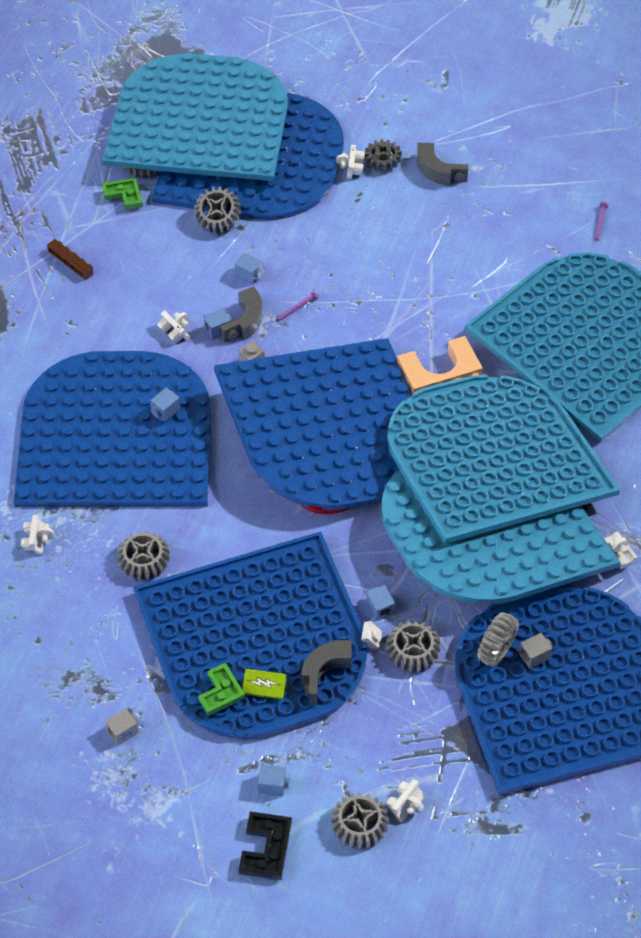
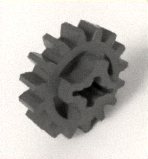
(383, 155)

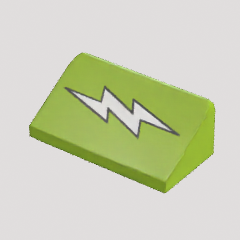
(264, 684)

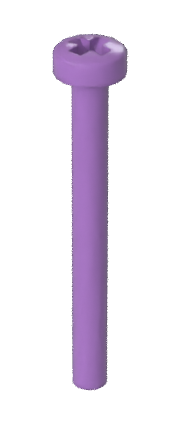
(603, 205)
(314, 295)

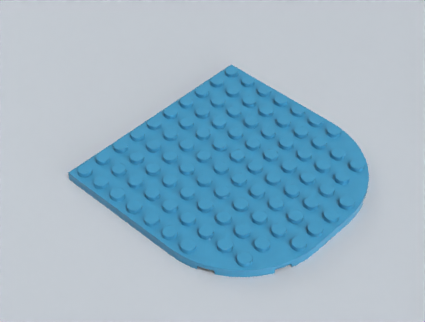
(199, 118)
(573, 336)
(492, 455)
(497, 563)

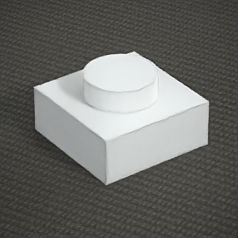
(371, 635)

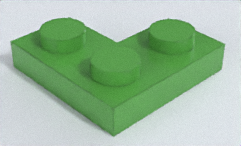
(124, 189)
(225, 693)

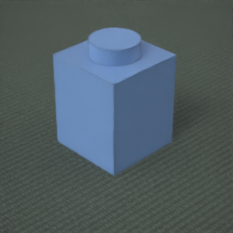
(248, 268)
(214, 320)
(165, 404)
(380, 602)
(273, 780)

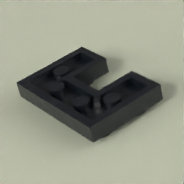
(272, 862)

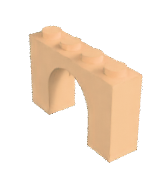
(462, 356)

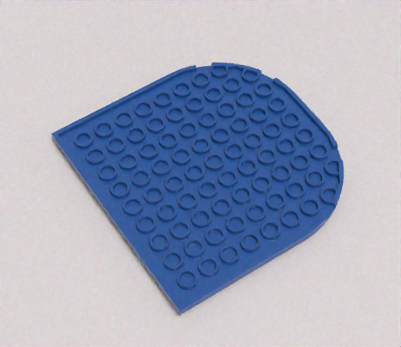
(302, 175)
(319, 420)
(99, 445)
(255, 615)
(568, 711)

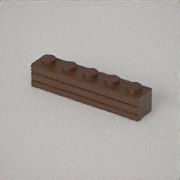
(70, 259)

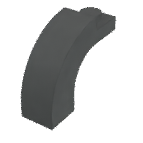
(437, 170)
(249, 322)
(324, 658)

